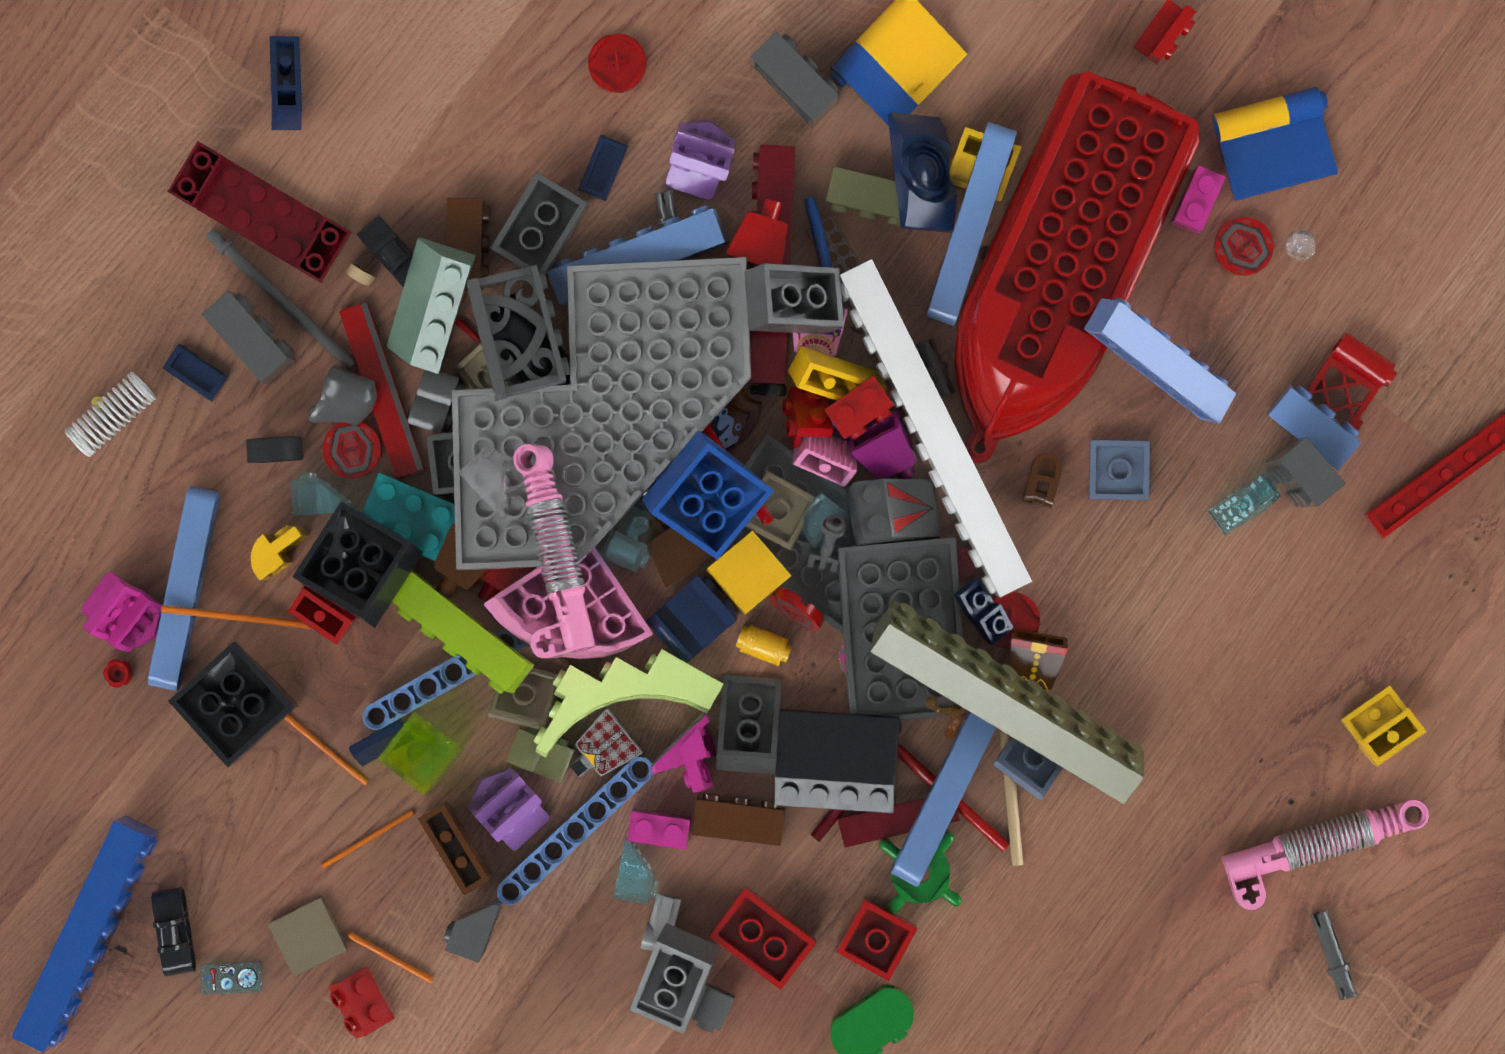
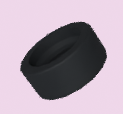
(274, 449)

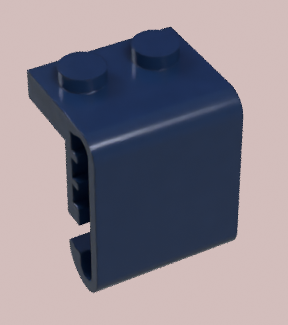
(692, 618)

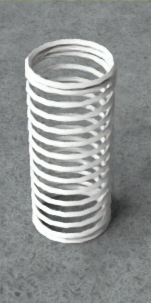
(78, 436)

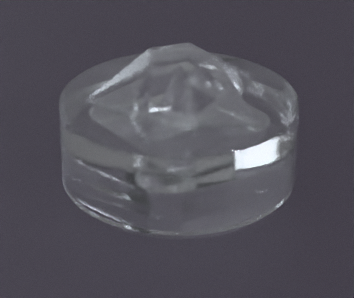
(1300, 245)

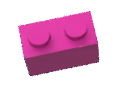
(1198, 200)
(659, 829)

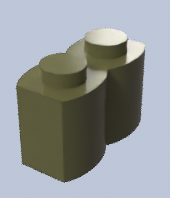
(552, 766)

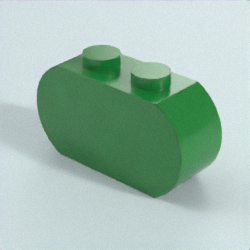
(873, 1022)

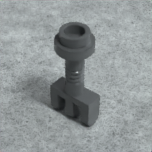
(833, 528)

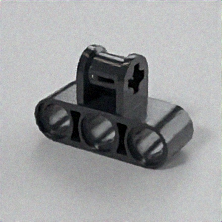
(387, 248)
(173, 931)

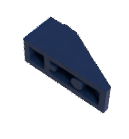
(285, 83)

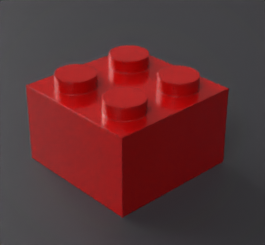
(876, 939)

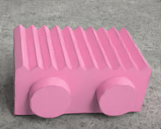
(826, 458)

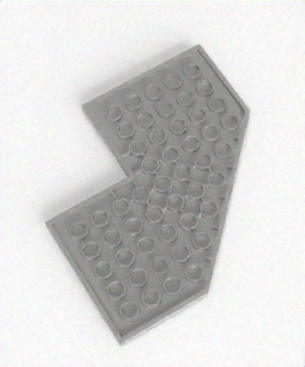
(648, 368)

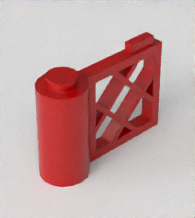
(1361, 365)

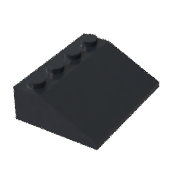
(837, 761)

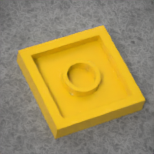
(748, 572)

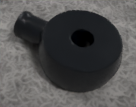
(769, 390)

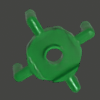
(928, 890)

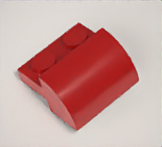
(322, 615)

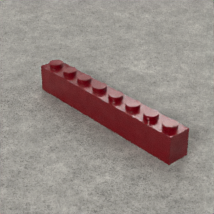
(777, 184)

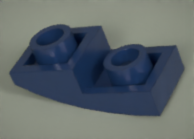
(982, 612)

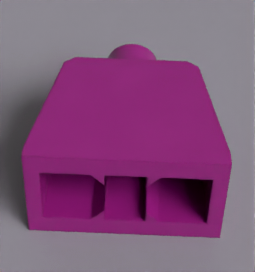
(886, 448)

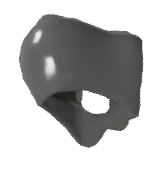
(344, 398)

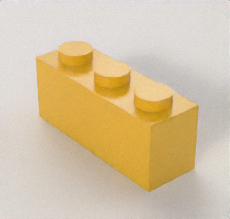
(828, 374)

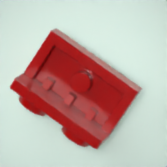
(1163, 30)
(859, 408)
(806, 415)
(360, 1003)

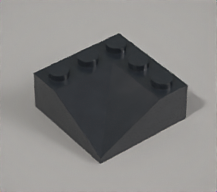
(358, 564)
(233, 704)

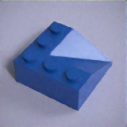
(707, 495)

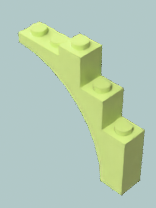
(582, 694)

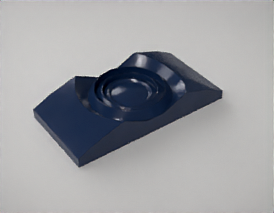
(922, 172)

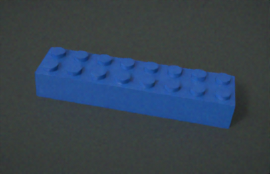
(85, 933)

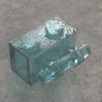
(625, 548)

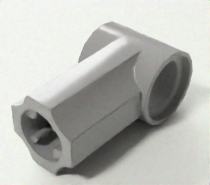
(664, 911)

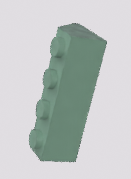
(430, 304)

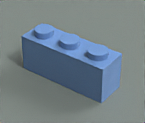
(1306, 419)

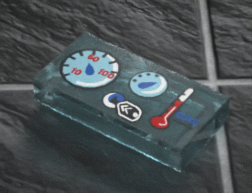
(231, 978)

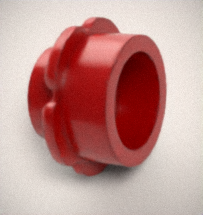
(110, 673)

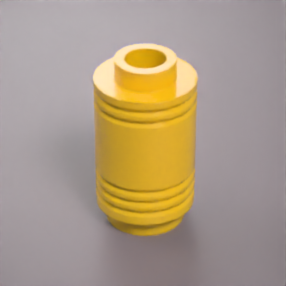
(763, 645)

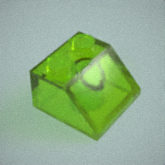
(421, 753)

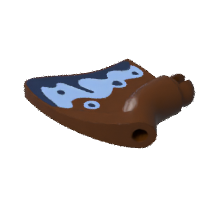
(736, 420)

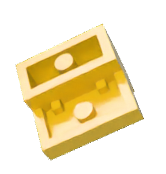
(966, 156)
(270, 555)
(1383, 726)

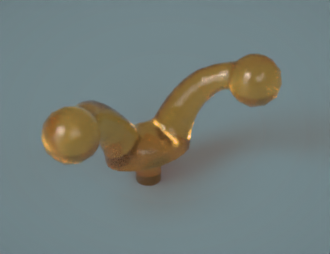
(950, 732)

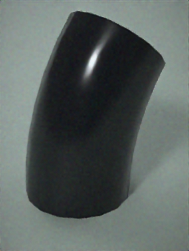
(520, 333)

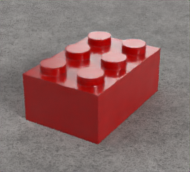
(762, 937)

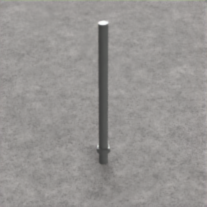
(225, 247)

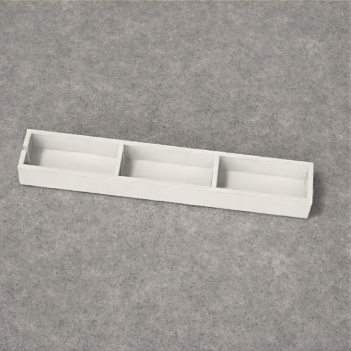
(934, 430)

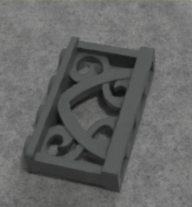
(502, 370)

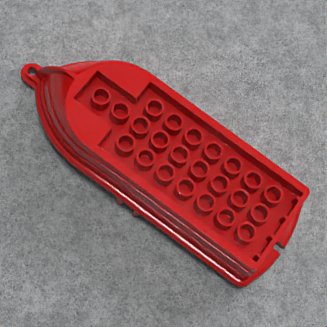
(1065, 242)

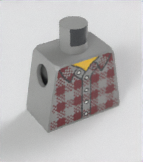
(605, 746)

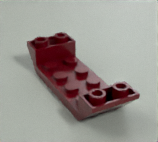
(259, 212)

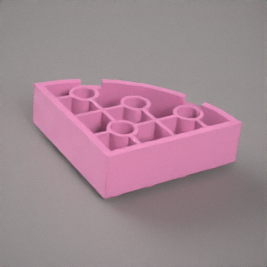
(612, 615)

